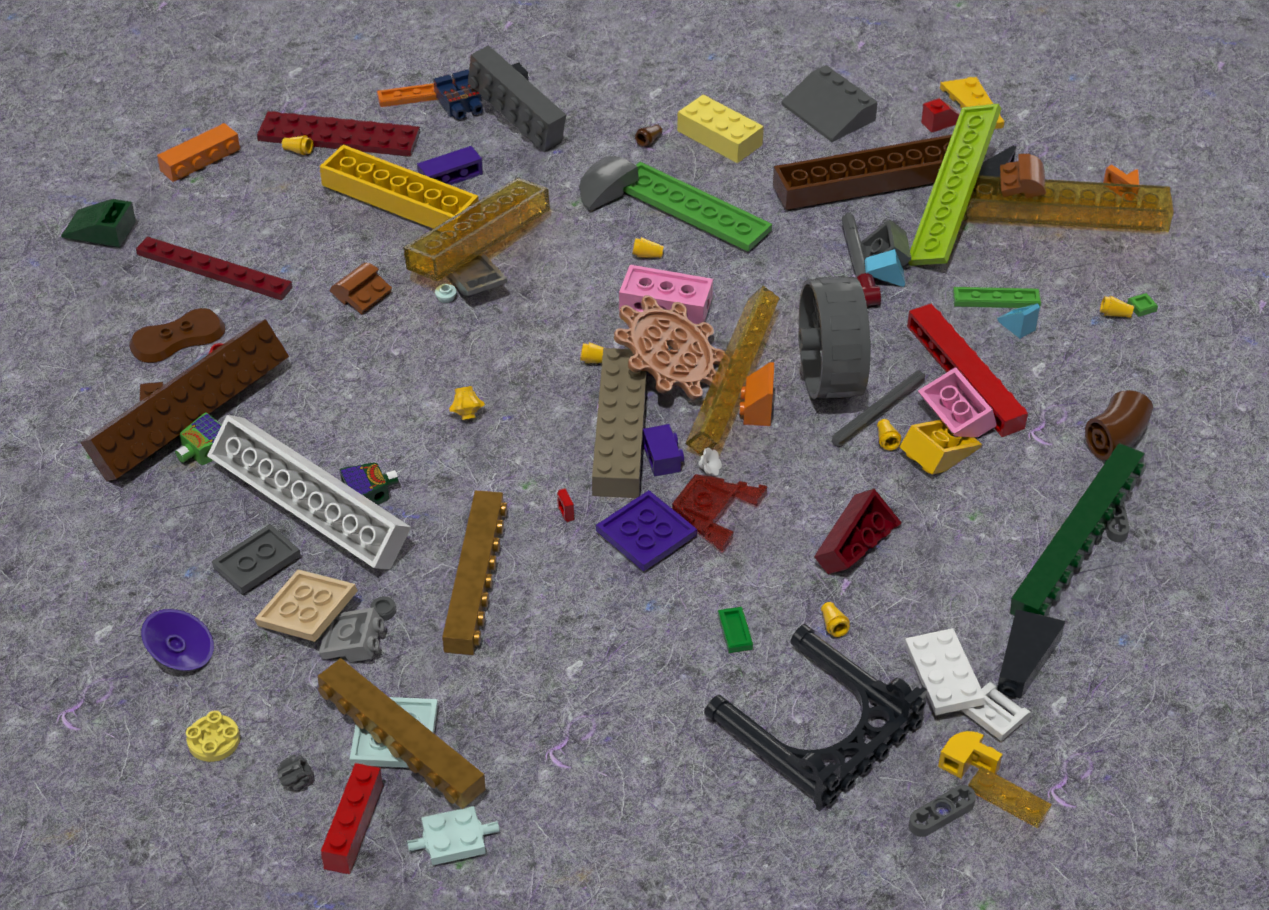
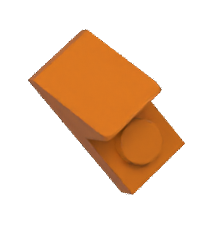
(1115, 175)

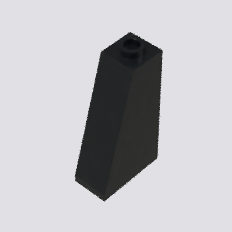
(1027, 650)

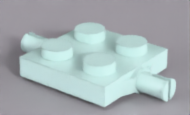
(453, 835)

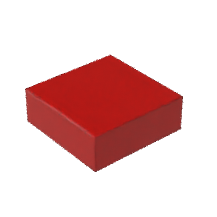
(565, 505)

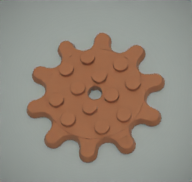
(654, 330)

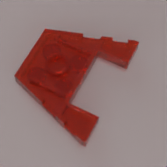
(706, 500)

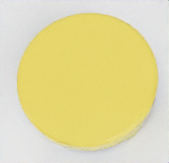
(213, 737)

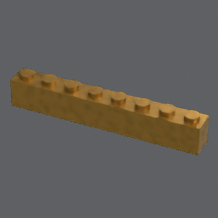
(473, 573)
(401, 733)

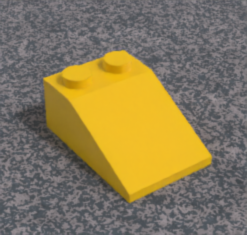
(936, 446)

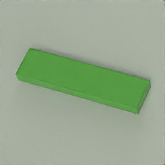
(995, 297)

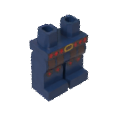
(457, 95)

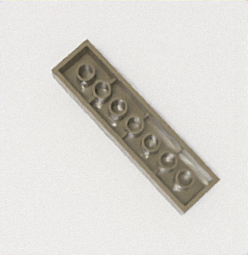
(619, 427)

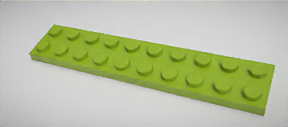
(954, 185)

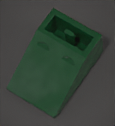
(102, 223)

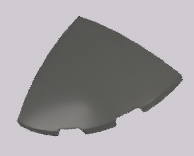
(606, 181)

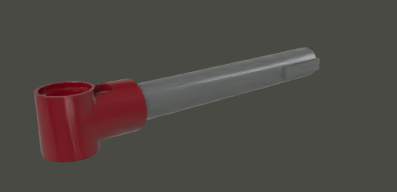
(871, 291)

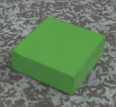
(1143, 304)

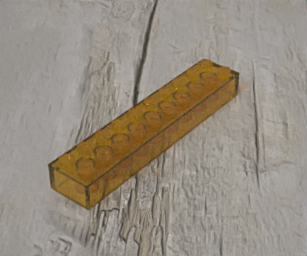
(1075, 205)

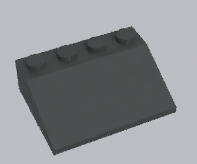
(831, 104)

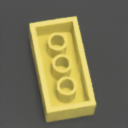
(720, 128)

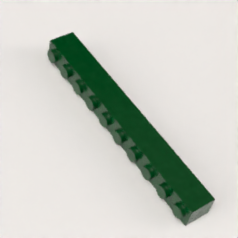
(1079, 532)

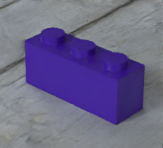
(453, 166)

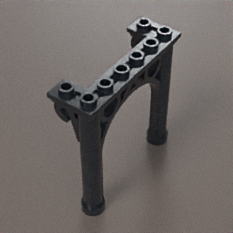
(806, 766)

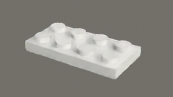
(944, 671)

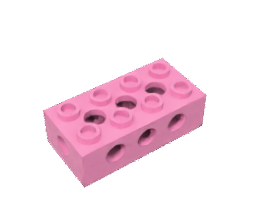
(666, 289)

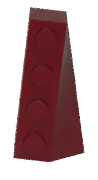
(856, 531)

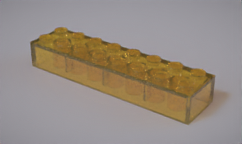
(476, 229)

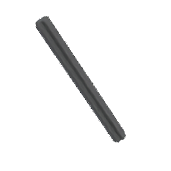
(878, 408)

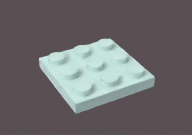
(369, 752)

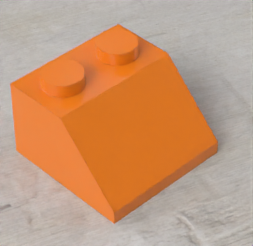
(758, 397)

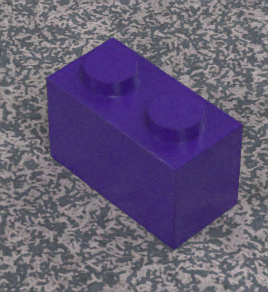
(662, 450)

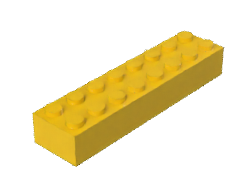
(393, 187)

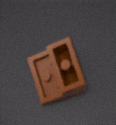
(1023, 176)
(361, 288)

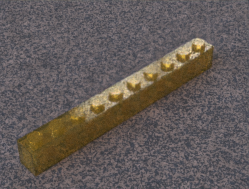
(732, 371)

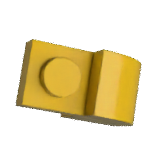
(967, 750)

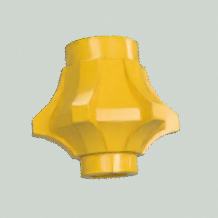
(466, 402)

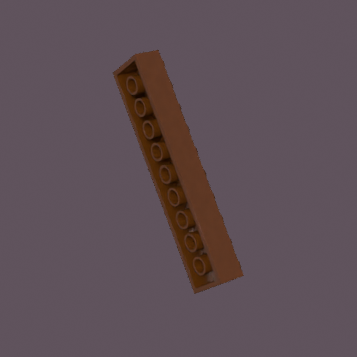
(859, 172)
(184, 399)

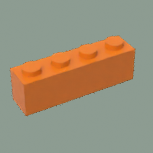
(198, 152)

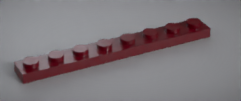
(214, 268)

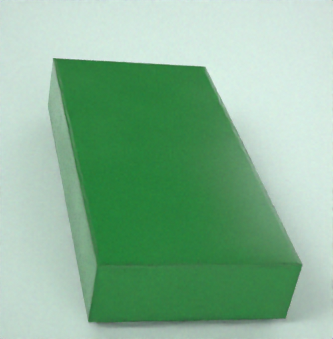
(735, 630)

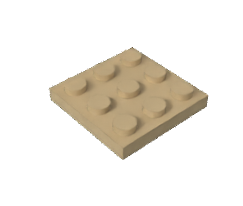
(306, 605)

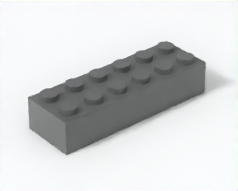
(516, 98)

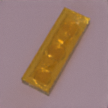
(1010, 797)

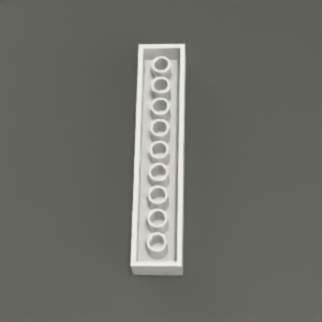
(309, 492)

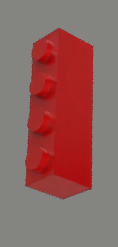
(352, 818)

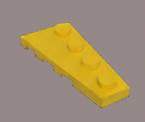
(969, 93)

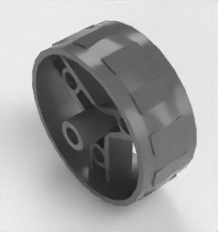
(834, 337)

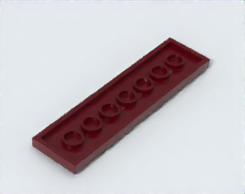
(335, 132)

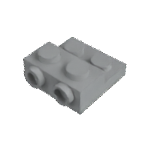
(352, 635)

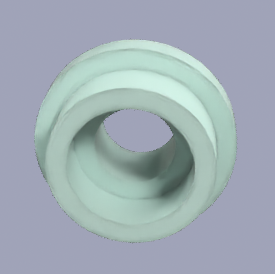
(445, 293)

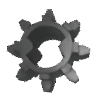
(294, 772)

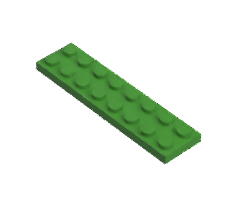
(698, 208)

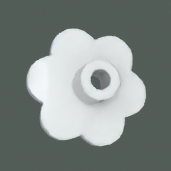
(710, 462)

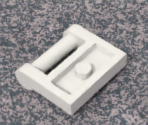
(994, 717)

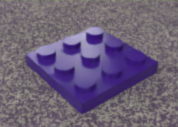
(646, 530)

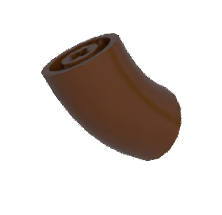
(1119, 423)

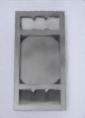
(477, 276)

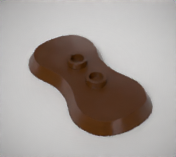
(161, 341)

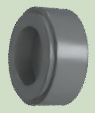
(384, 607)

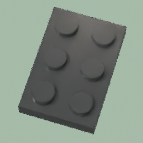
(256, 558)

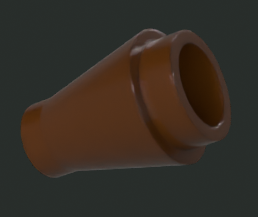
(646, 135)

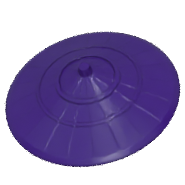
(177, 639)

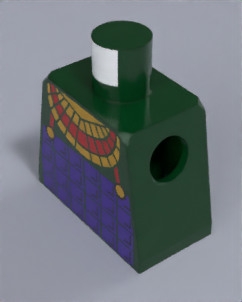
(369, 481)

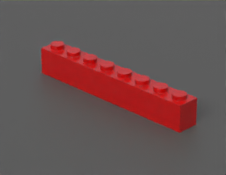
(952, 351)

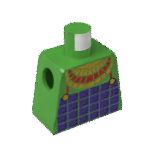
(198, 439)

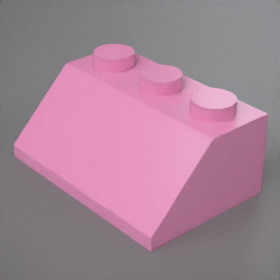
(958, 405)

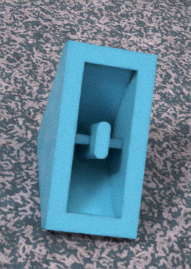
(886, 267)
(1021, 320)

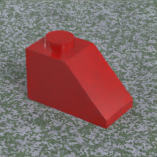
(938, 115)

